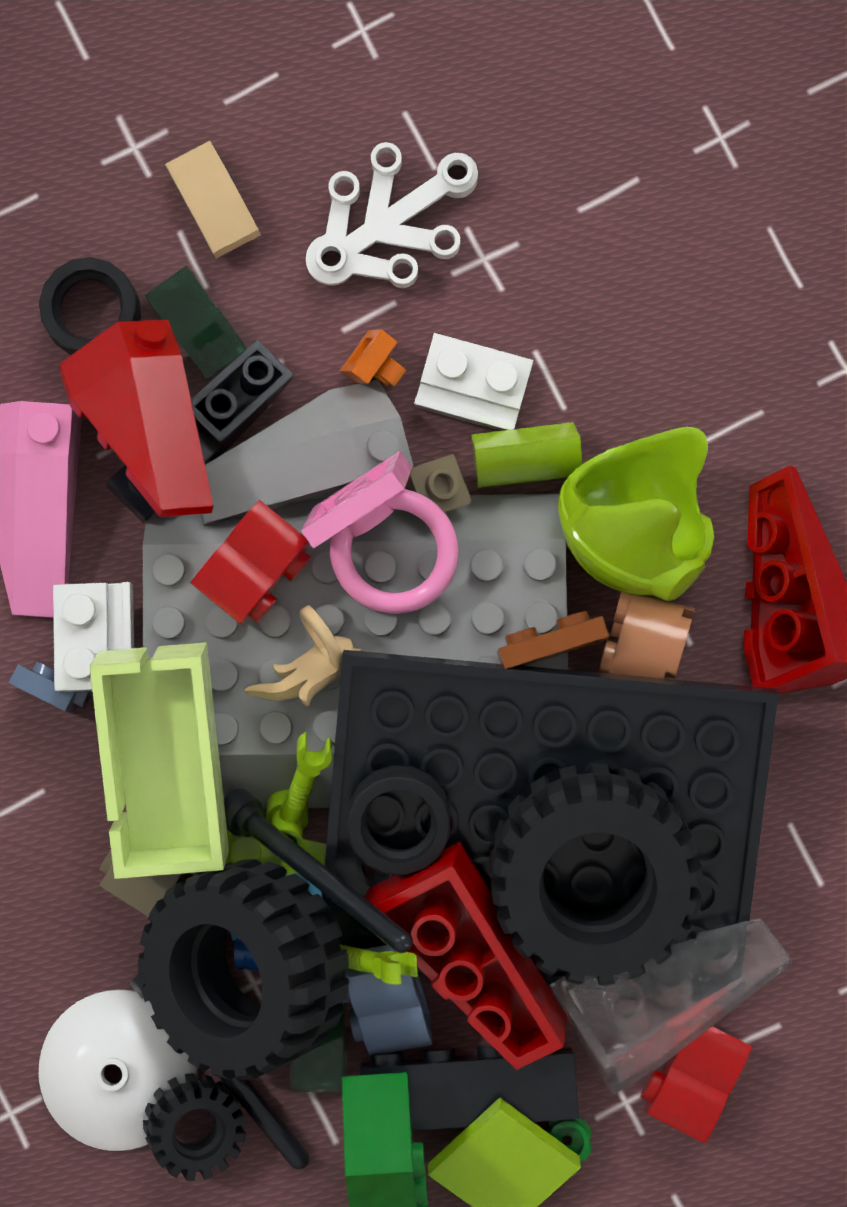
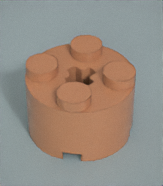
(649, 637)

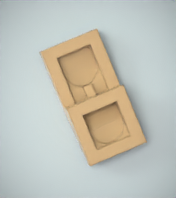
(213, 199)

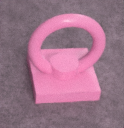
(364, 506)

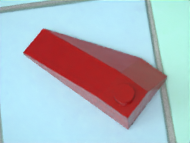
(140, 403)
(794, 591)

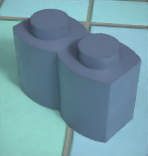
(388, 1014)

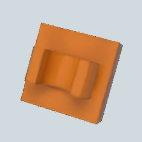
(372, 360)

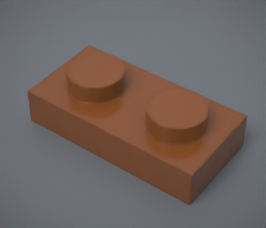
(573, 633)

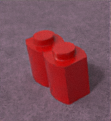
(252, 564)
(696, 1083)

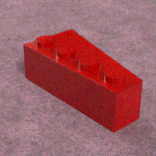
(471, 958)

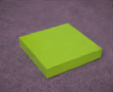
(503, 1161)

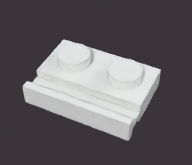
(473, 383)
(86, 622)

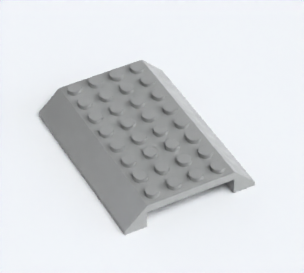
(503, 583)

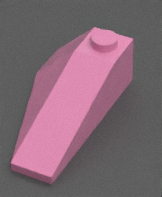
(37, 501)

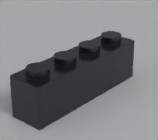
(458, 1089)

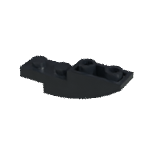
(221, 413)

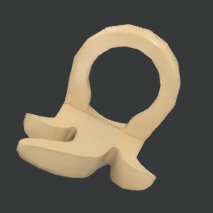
(312, 669)

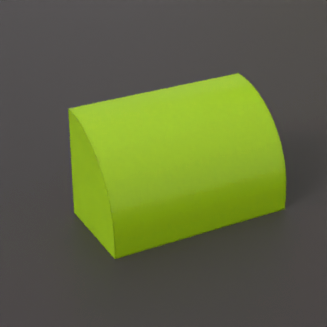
(526, 454)

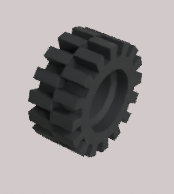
(211, 1150)

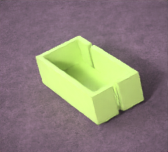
(160, 760)

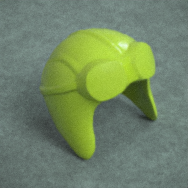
(638, 515)

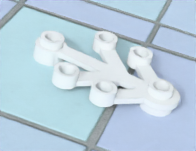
(385, 223)

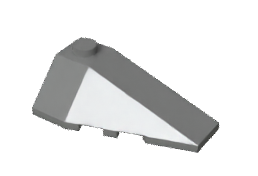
(308, 452)

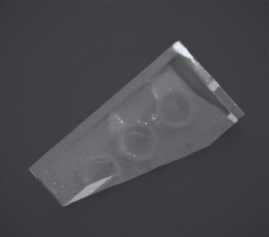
(650, 1019)

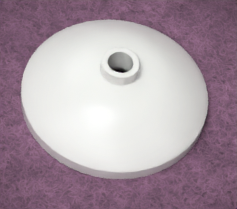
(81, 1043)

